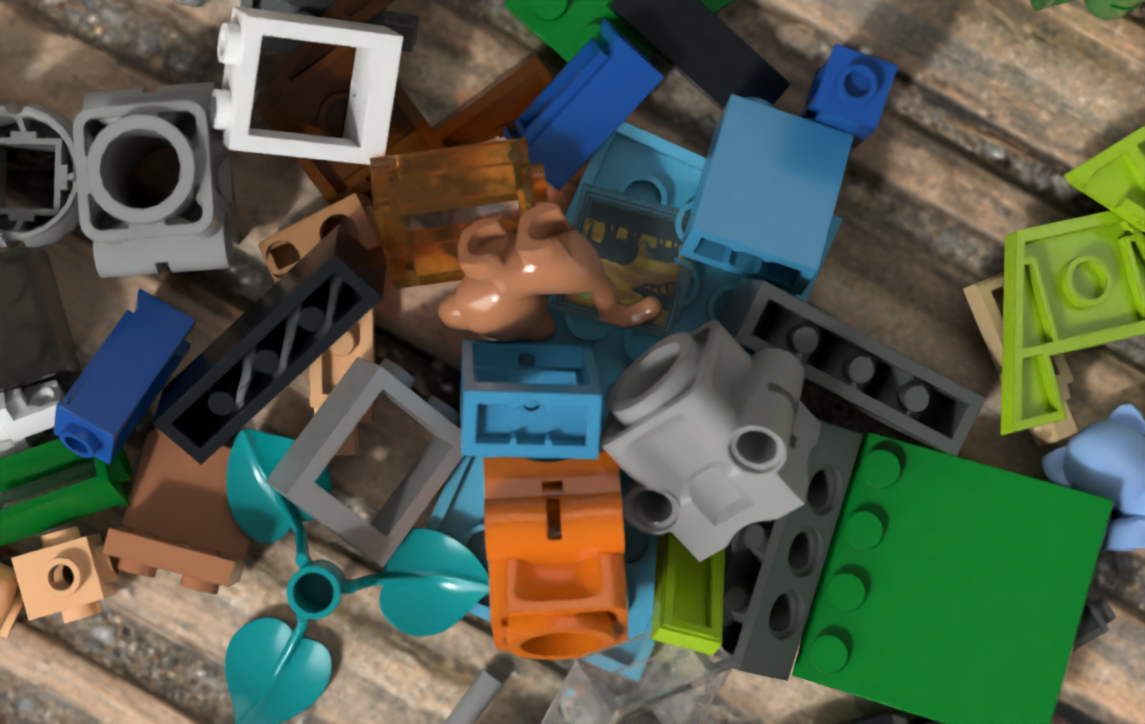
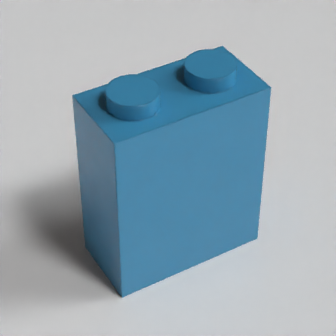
(766, 194)

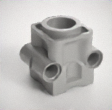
(190, 227)
(709, 437)

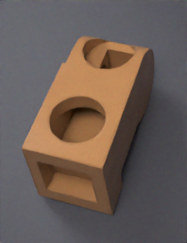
(291, 244)

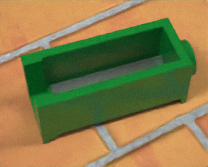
(55, 487)

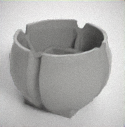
(38, 130)

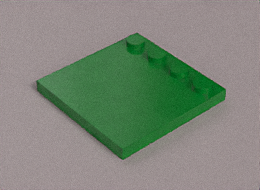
(952, 587)

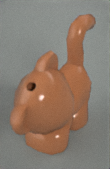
(514, 273)

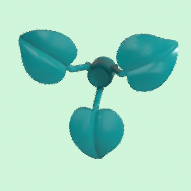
(276, 669)

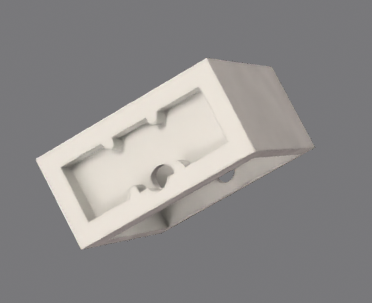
(369, 95)

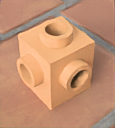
(46, 579)

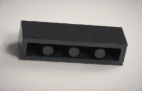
(270, 344)

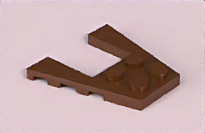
(313, 94)

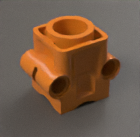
(555, 556)

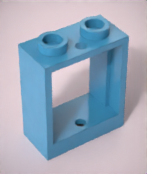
(530, 408)

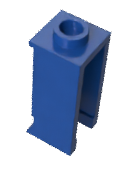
(850, 92)
(585, 103)
(123, 379)

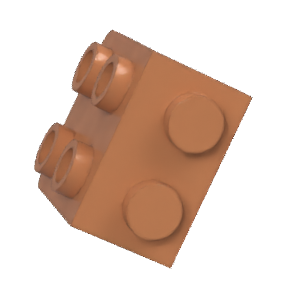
(180, 519)

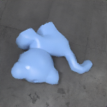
(1108, 463)

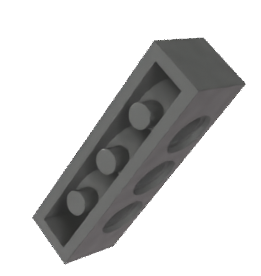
(854, 366)
(778, 563)

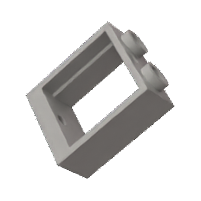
(328, 430)

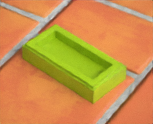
(687, 597)

